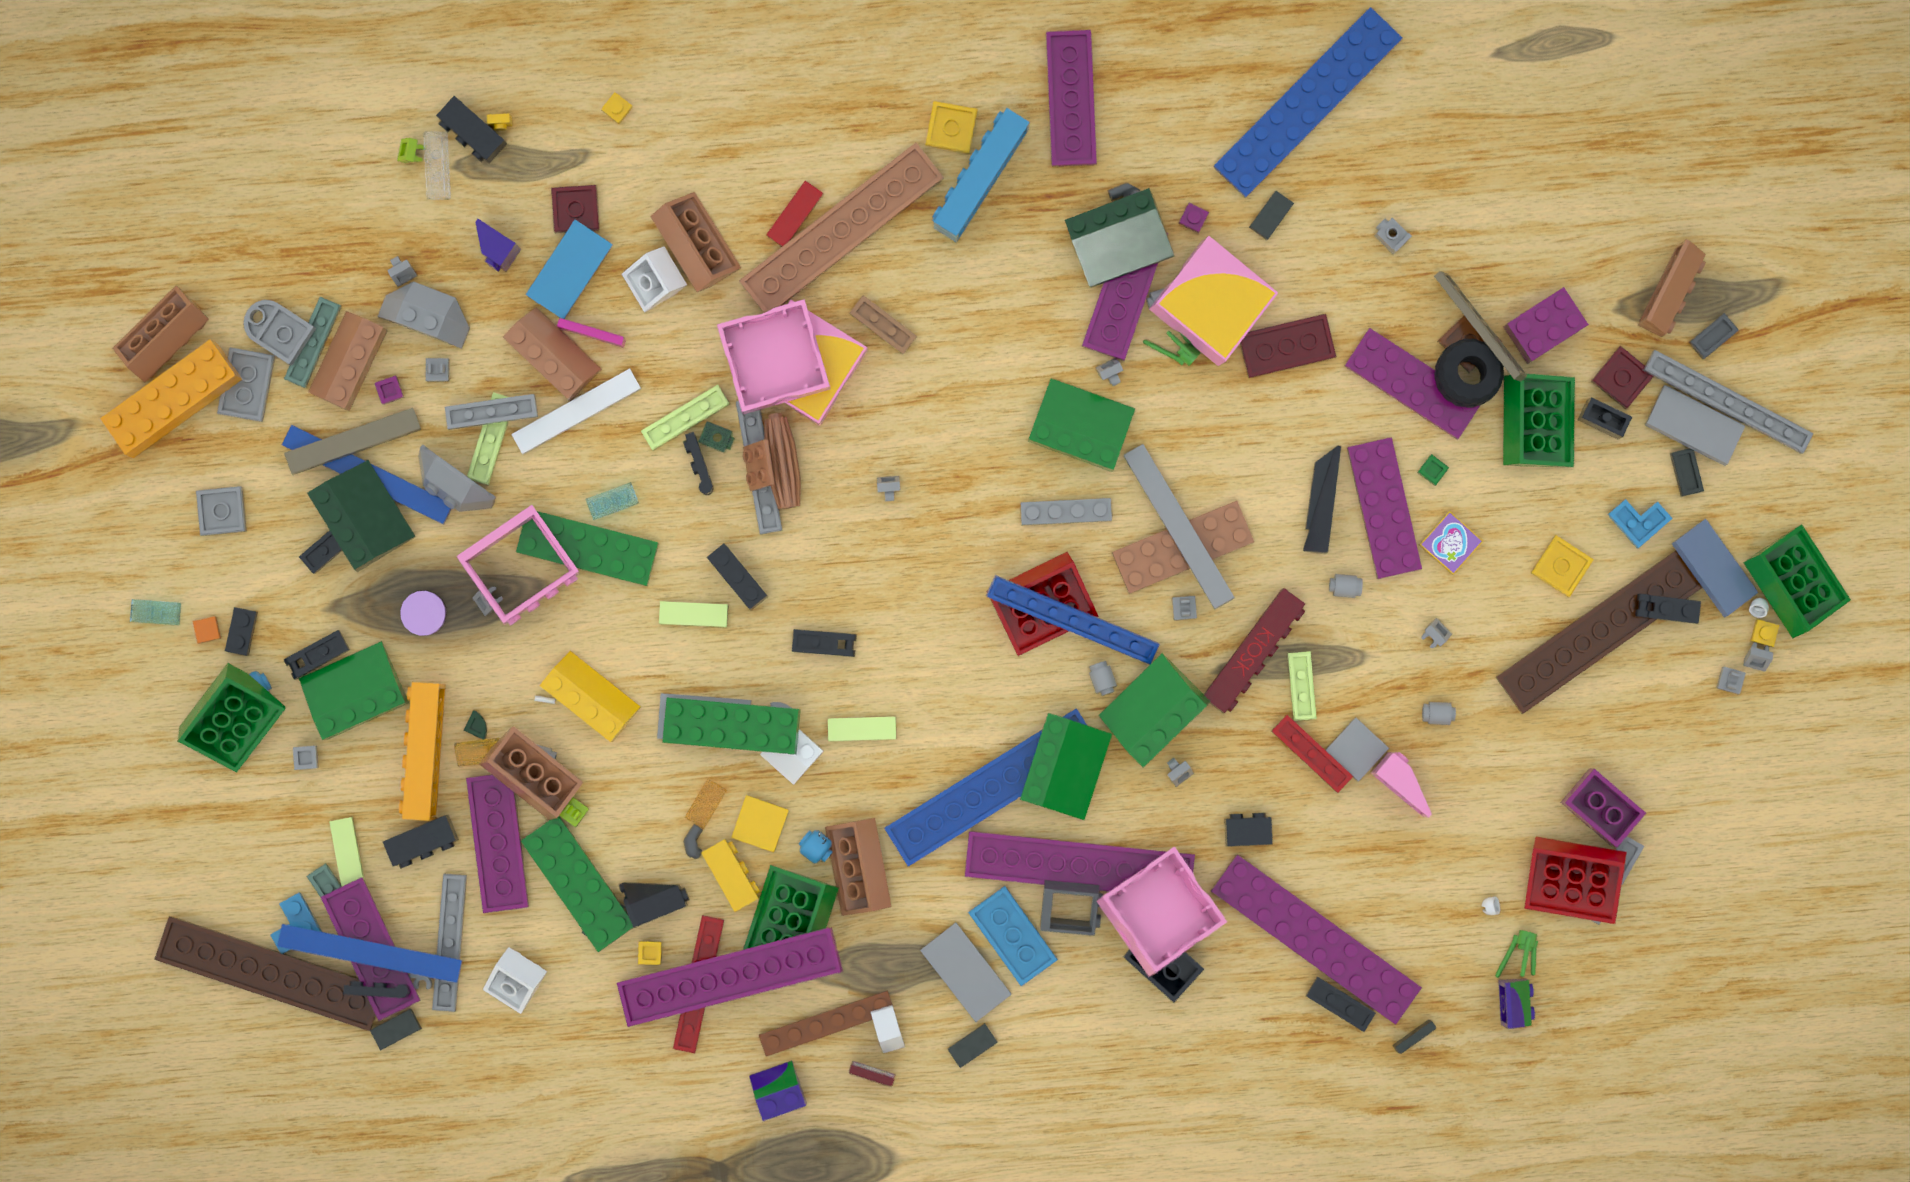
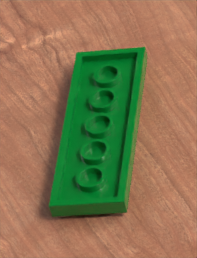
(591, 548)
(731, 725)
(578, 883)

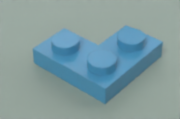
(1636, 527)
(298, 915)

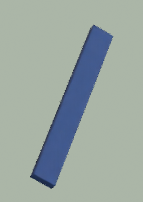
(399, 489)
(1072, 619)
(369, 953)

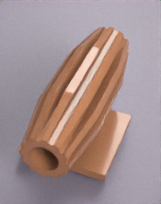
(775, 463)

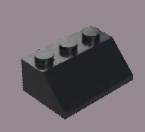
(1172, 978)

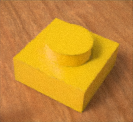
(616, 108)
(499, 121)
(1764, 633)
(649, 952)

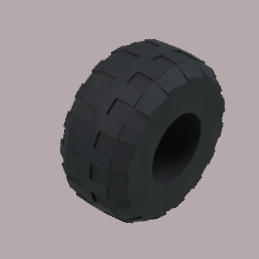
(1457, 390)

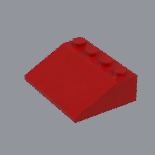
(1054, 579)
(1575, 880)

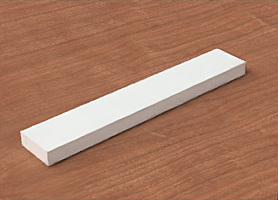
(576, 411)

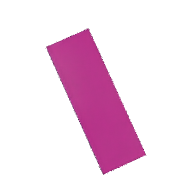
(591, 332)

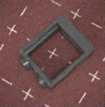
(1069, 925)

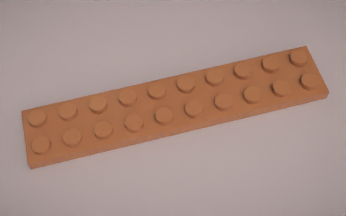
(841, 229)

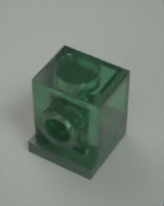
(707, 437)

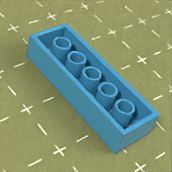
(981, 175)

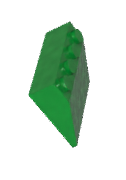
(1539, 421)
(1081, 425)
(1797, 581)
(353, 691)
(1153, 709)
(230, 718)
(1066, 766)
(790, 907)

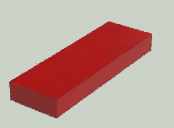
(795, 214)

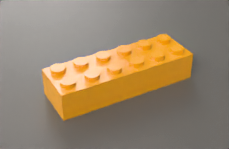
(171, 398)
(423, 751)

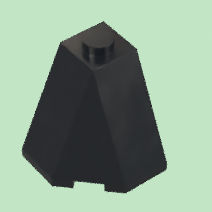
(652, 900)

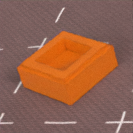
(206, 630)

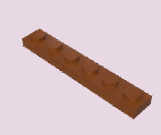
(823, 1024)

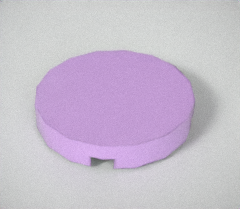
(423, 613)

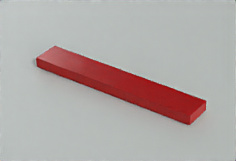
(705, 948)

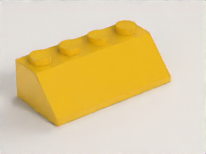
(590, 696)

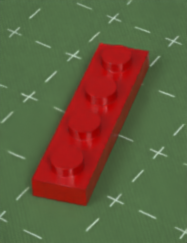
(1312, 753)

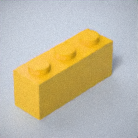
(731, 874)

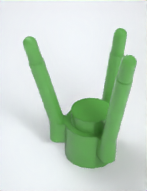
(1187, 351)
(1528, 943)

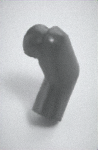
(1122, 191)
(690, 842)

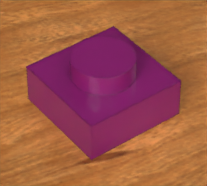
(1193, 217)
(389, 390)

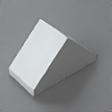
(887, 1029)

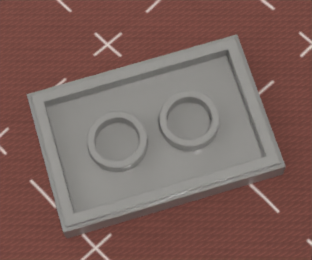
(250, 395)

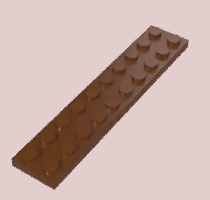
(1594, 634)
(263, 972)

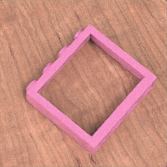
(496, 536)

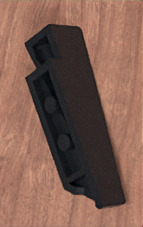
(1322, 502)

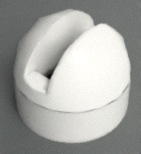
(1759, 608)
(1491, 905)

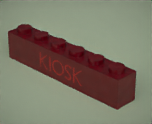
(1253, 651)

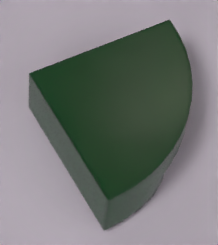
(476, 725)

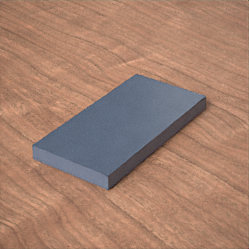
(1714, 568)

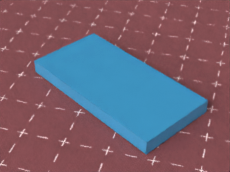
(569, 269)
(1012, 936)

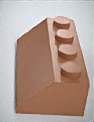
(695, 241)
(1672, 288)
(160, 334)
(552, 353)
(348, 360)
(531, 773)
(858, 867)

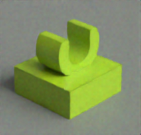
(408, 149)
(574, 812)

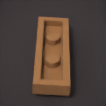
(883, 324)

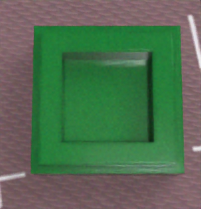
(1433, 470)

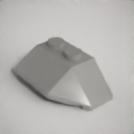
(427, 313)
(452, 485)

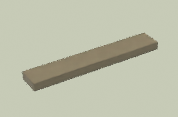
(1480, 326)
(352, 441)

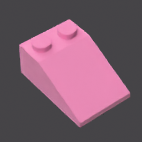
(1400, 779)

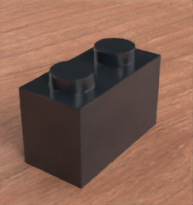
(1604, 418)
(1248, 831)

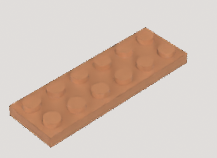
(1160, 558)

